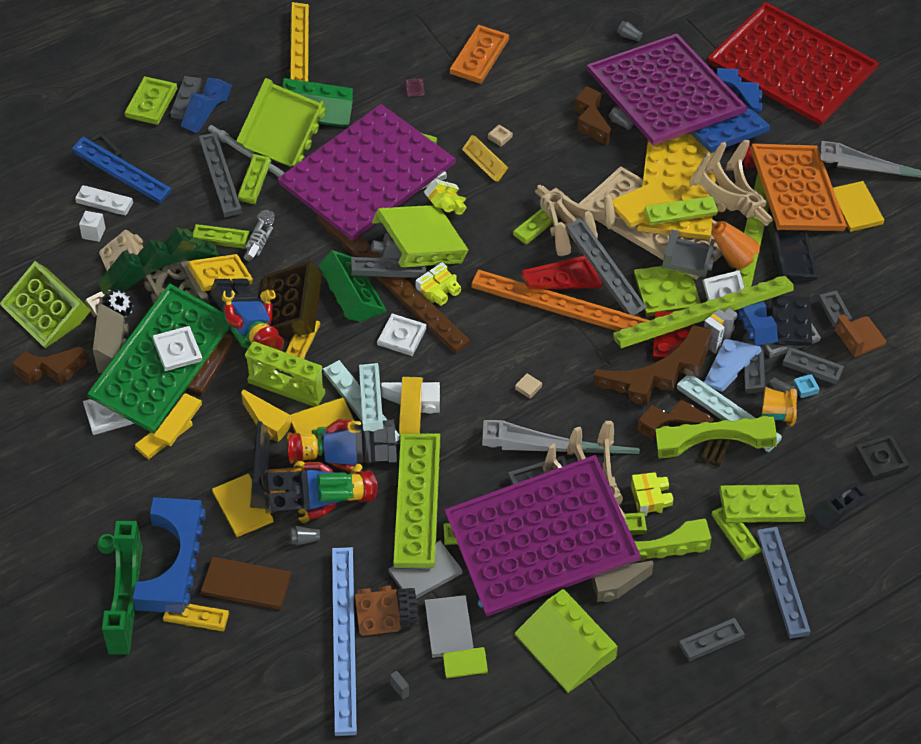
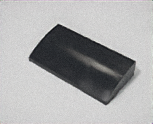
(792, 254)
(260, 466)

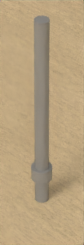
(224, 137)

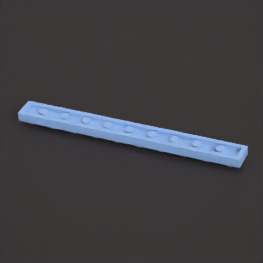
(344, 642)

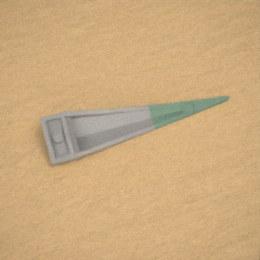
(853, 159)
(520, 438)

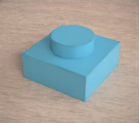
(806, 386)

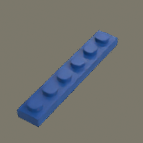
(121, 170)

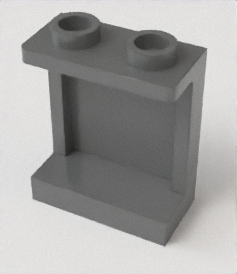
(688, 255)

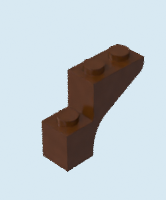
(591, 121)
(57, 366)
(681, 414)

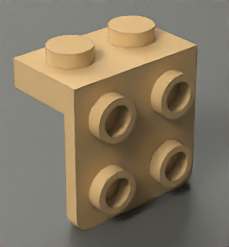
(123, 242)

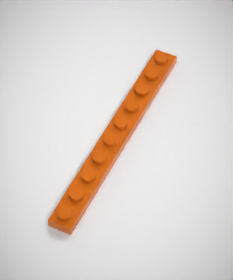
(554, 302)

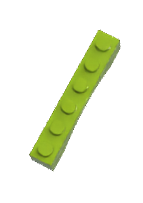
(756, 432)
(690, 537)

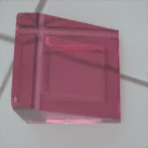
(415, 87)

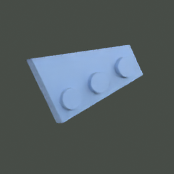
(728, 362)

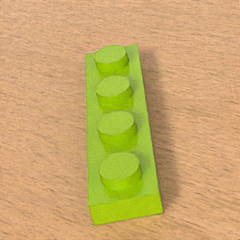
(680, 210)

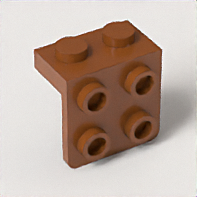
(859, 335)
(377, 611)

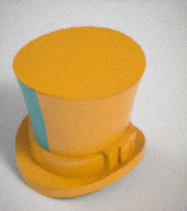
(780, 405)

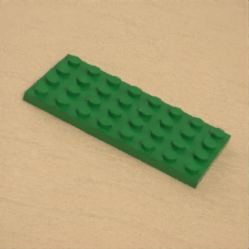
(136, 380)

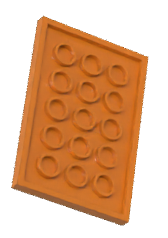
(797, 187)

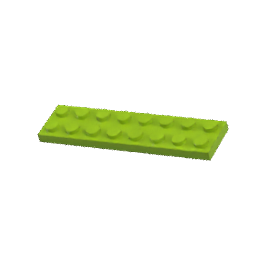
(417, 501)

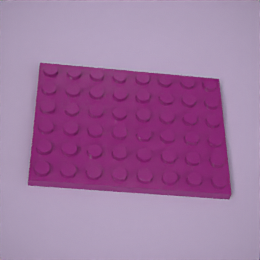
(666, 89)
(364, 169)
(542, 535)

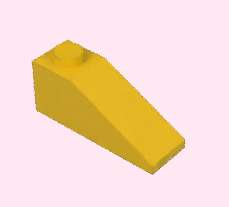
(274, 419)

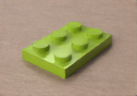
(151, 100)

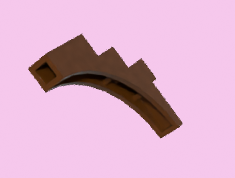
(663, 374)

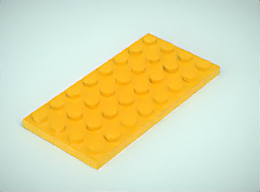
(671, 168)

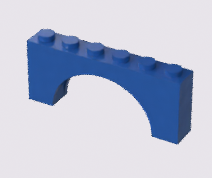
(171, 589)

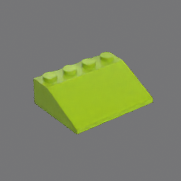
(44, 305)
(567, 641)

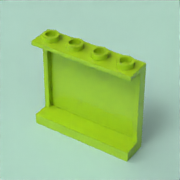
(281, 124)
(422, 235)

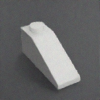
(430, 395)

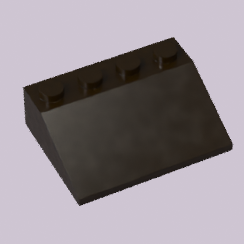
(295, 298)

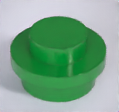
(106, 544)

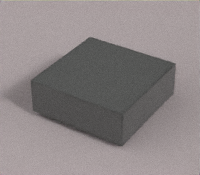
(399, 685)

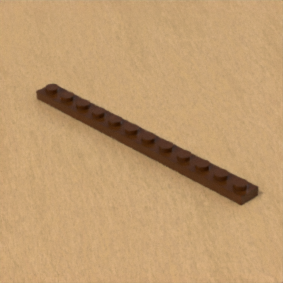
(406, 293)

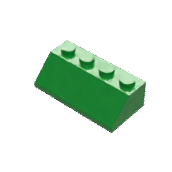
(336, 100)
(353, 293)

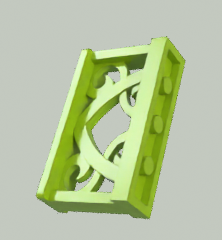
(307, 379)

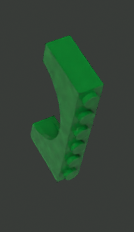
(119, 621)

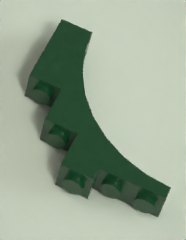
(154, 255)

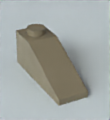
(621, 580)

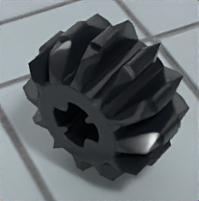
(123, 302)

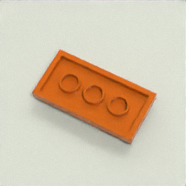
(479, 54)

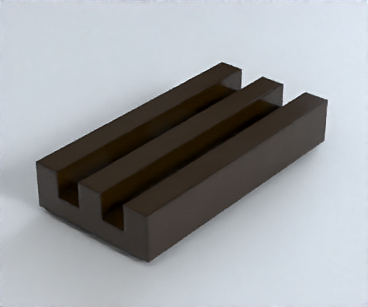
(711, 460)

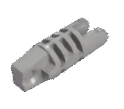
(257, 241)

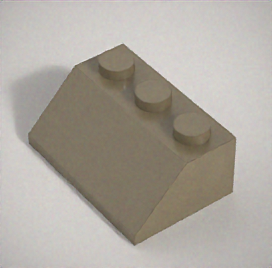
(108, 337)

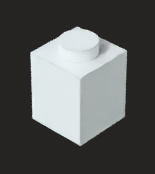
(92, 226)

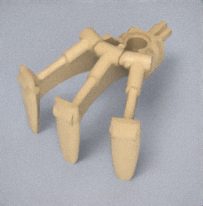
(727, 194)
(556, 203)
(605, 439)

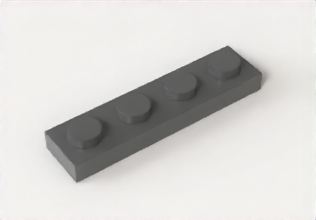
(383, 267)

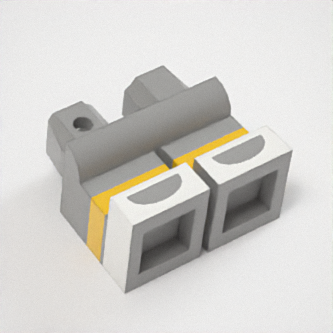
(721, 327)

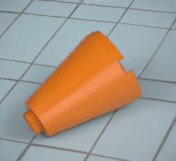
(734, 245)

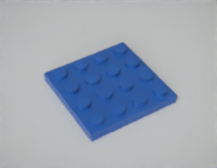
(732, 130)

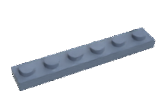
(783, 583)

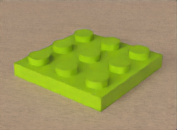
(665, 290)

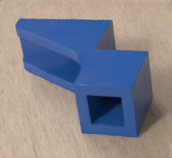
(746, 91)
(202, 105)

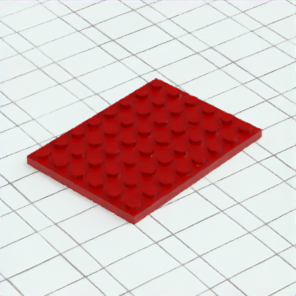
(794, 63)

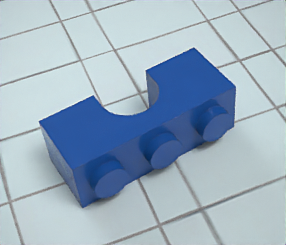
(758, 325)

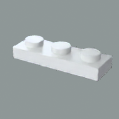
(104, 200)

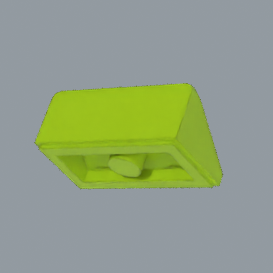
(465, 662)

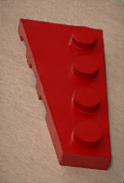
(562, 275)

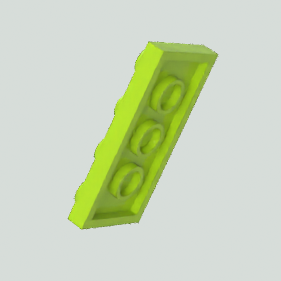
(762, 503)

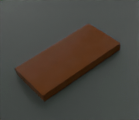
(211, 366)
(246, 583)

